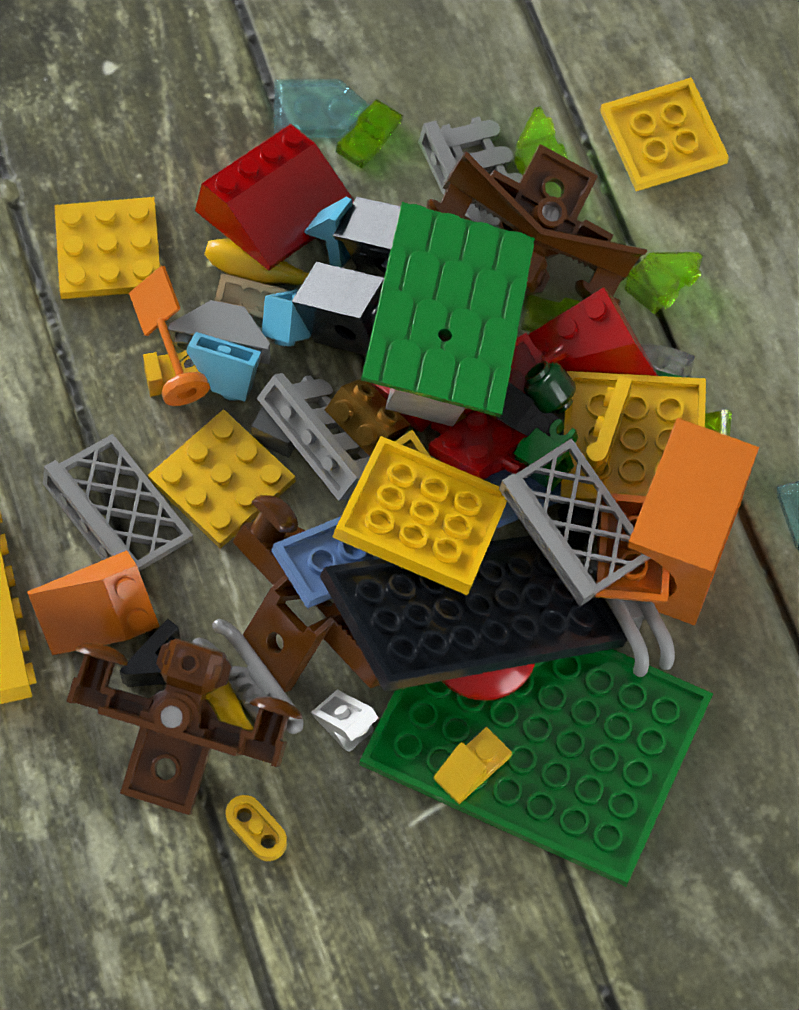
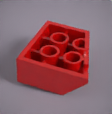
(594, 338)

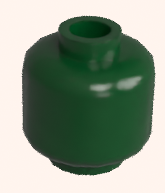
(549, 387)

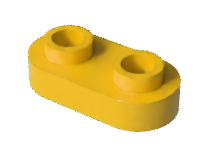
(257, 829)

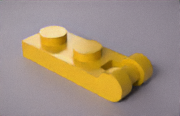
(607, 427)

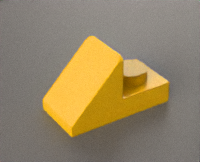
(472, 765)

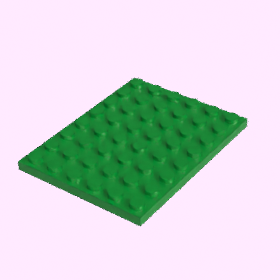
(585, 761)

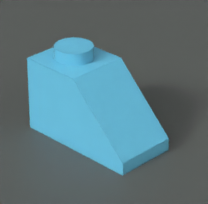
(282, 320)
(225, 364)

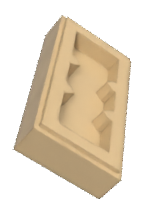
(245, 293)

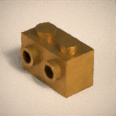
(363, 416)

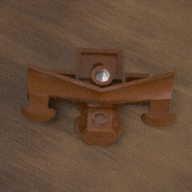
(548, 219)

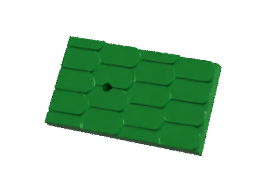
(448, 315)

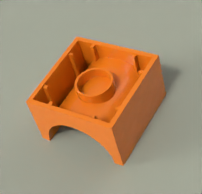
(692, 511)

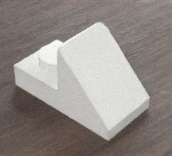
(345, 719)

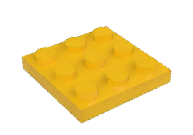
(664, 134)
(105, 246)
(219, 476)

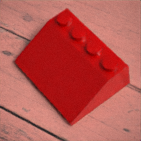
(271, 196)

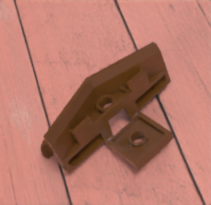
(255, 540)

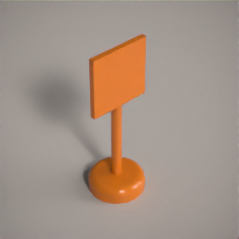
(154, 304)

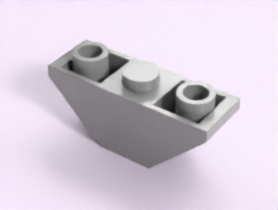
(222, 322)

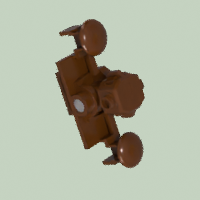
(178, 720)

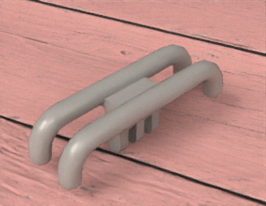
(630, 617)
(251, 680)

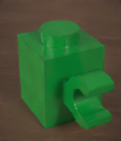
(539, 444)

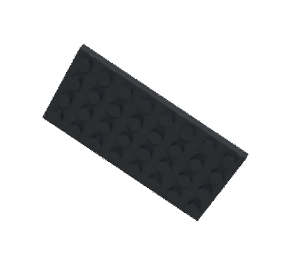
(431, 634)

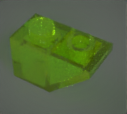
(537, 131)
(661, 276)

